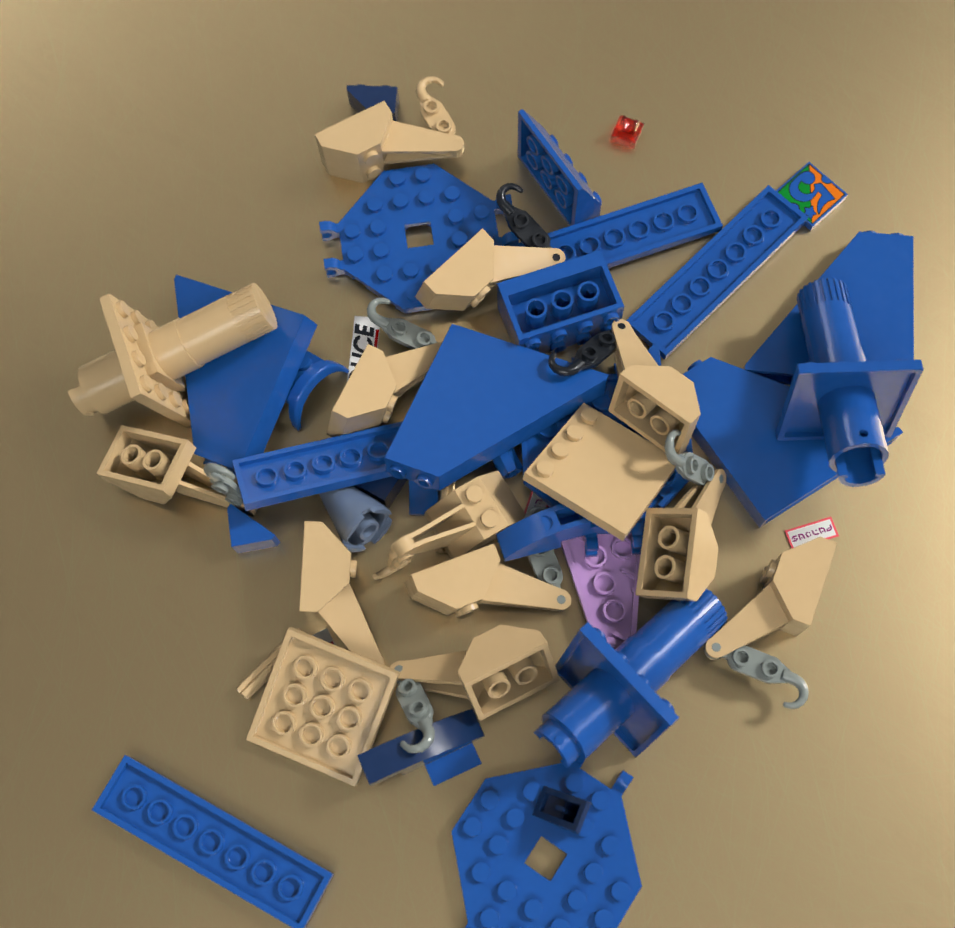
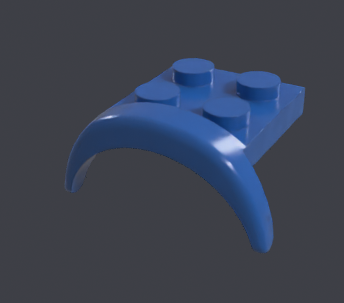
(308, 376)

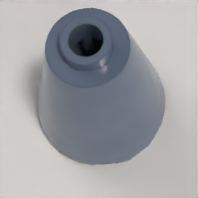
(356, 517)

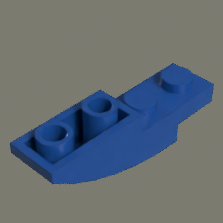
(543, 532)

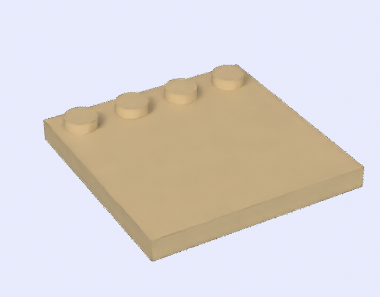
(601, 471)
(322, 705)

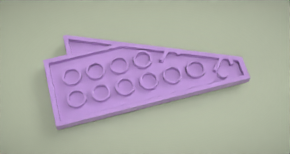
(606, 584)

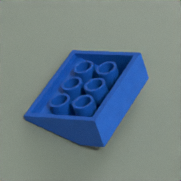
(555, 172)

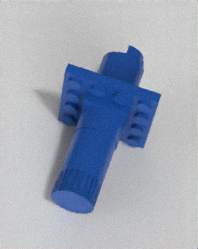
(842, 393)
(618, 687)

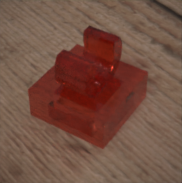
(627, 132)

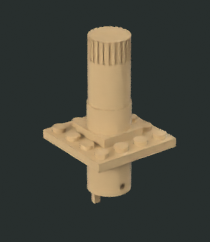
(153, 358)

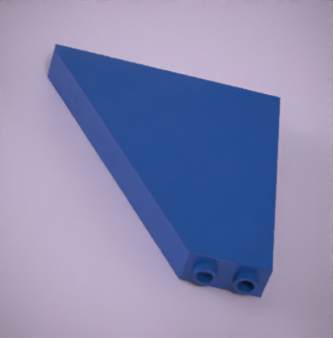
(881, 291)
(243, 391)
(481, 403)
(740, 437)

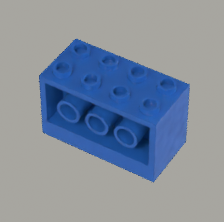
(560, 304)

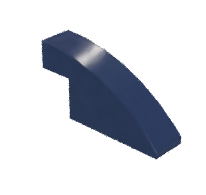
(391, 759)

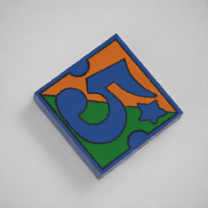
(812, 194)

